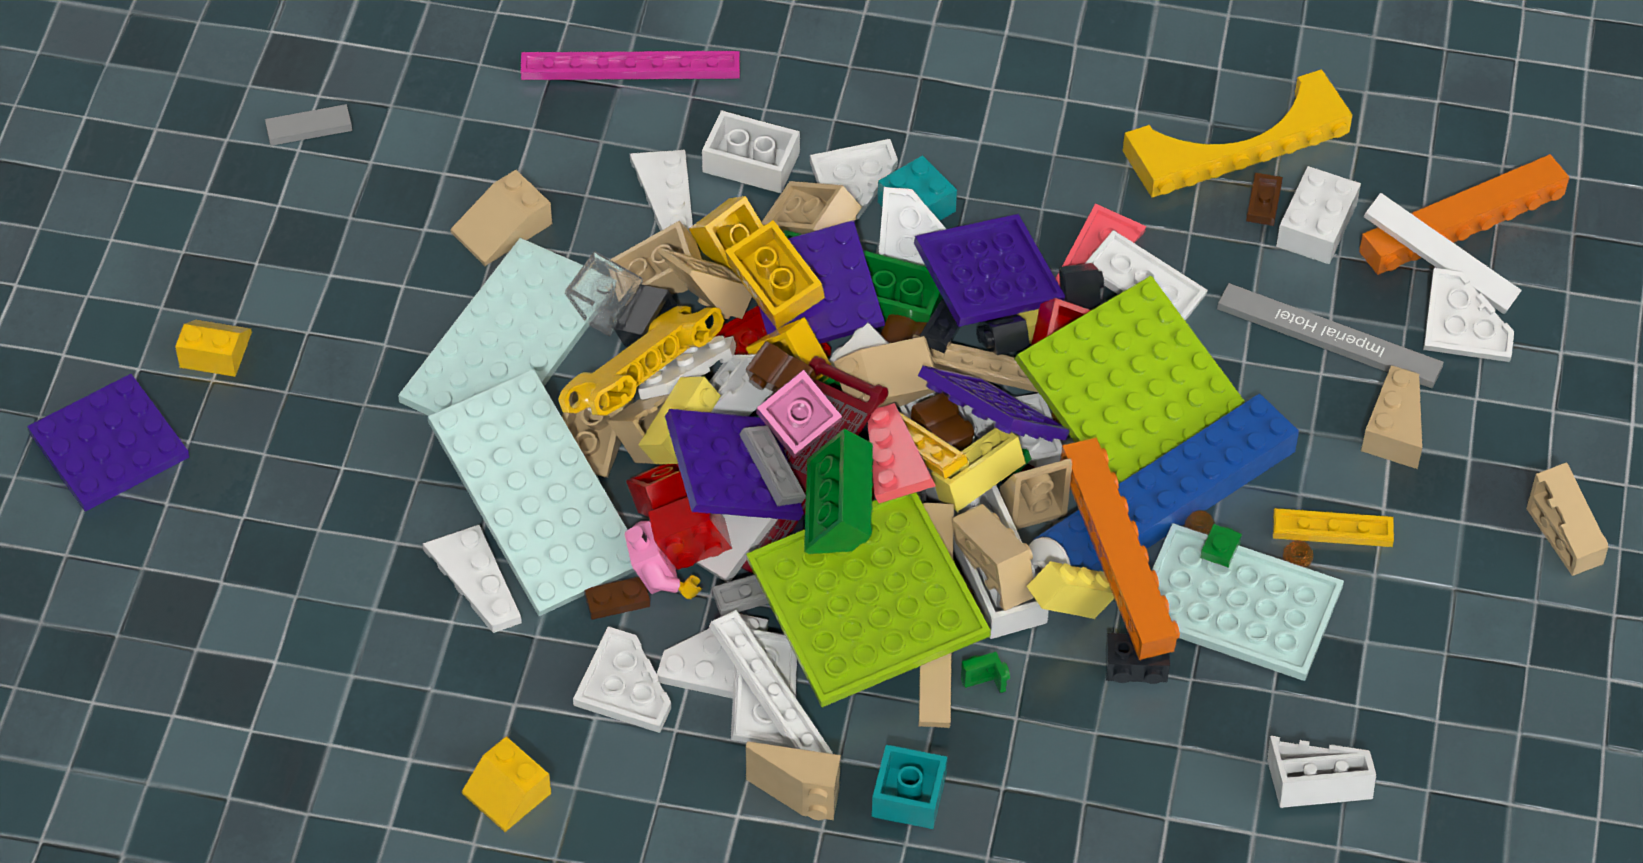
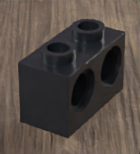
(1003, 334)

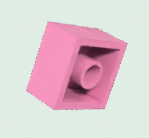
(799, 414)

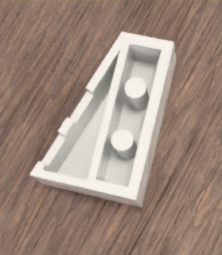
(736, 392)
(1319, 774)

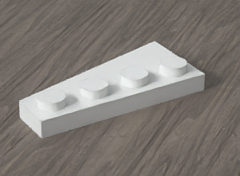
(665, 185)
(474, 571)

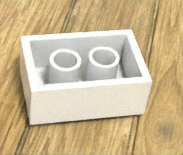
(751, 151)
(1318, 215)

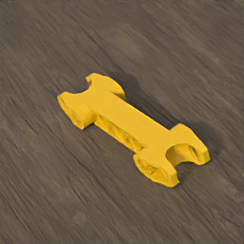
(617, 380)

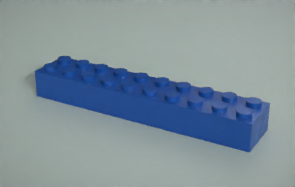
(1191, 477)

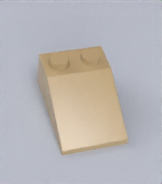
(812, 207)
(502, 216)
(648, 264)
(710, 282)
(892, 366)
(594, 436)
(1038, 494)
(796, 777)

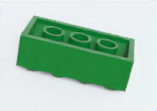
(839, 495)

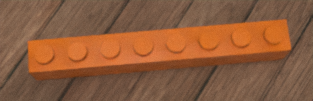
(1473, 210)
(1119, 550)

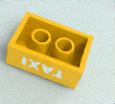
(775, 274)

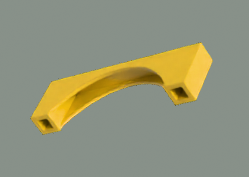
(1172, 163)

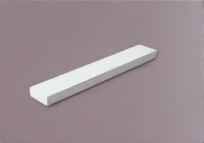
(1440, 251)
(767, 684)

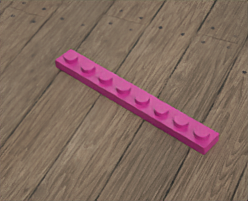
(630, 65)

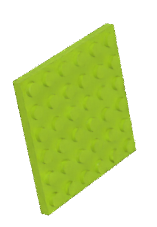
(1130, 378)
(872, 608)

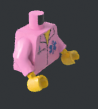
(653, 565)

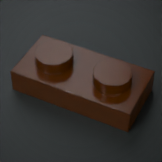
(1264, 199)
(616, 598)

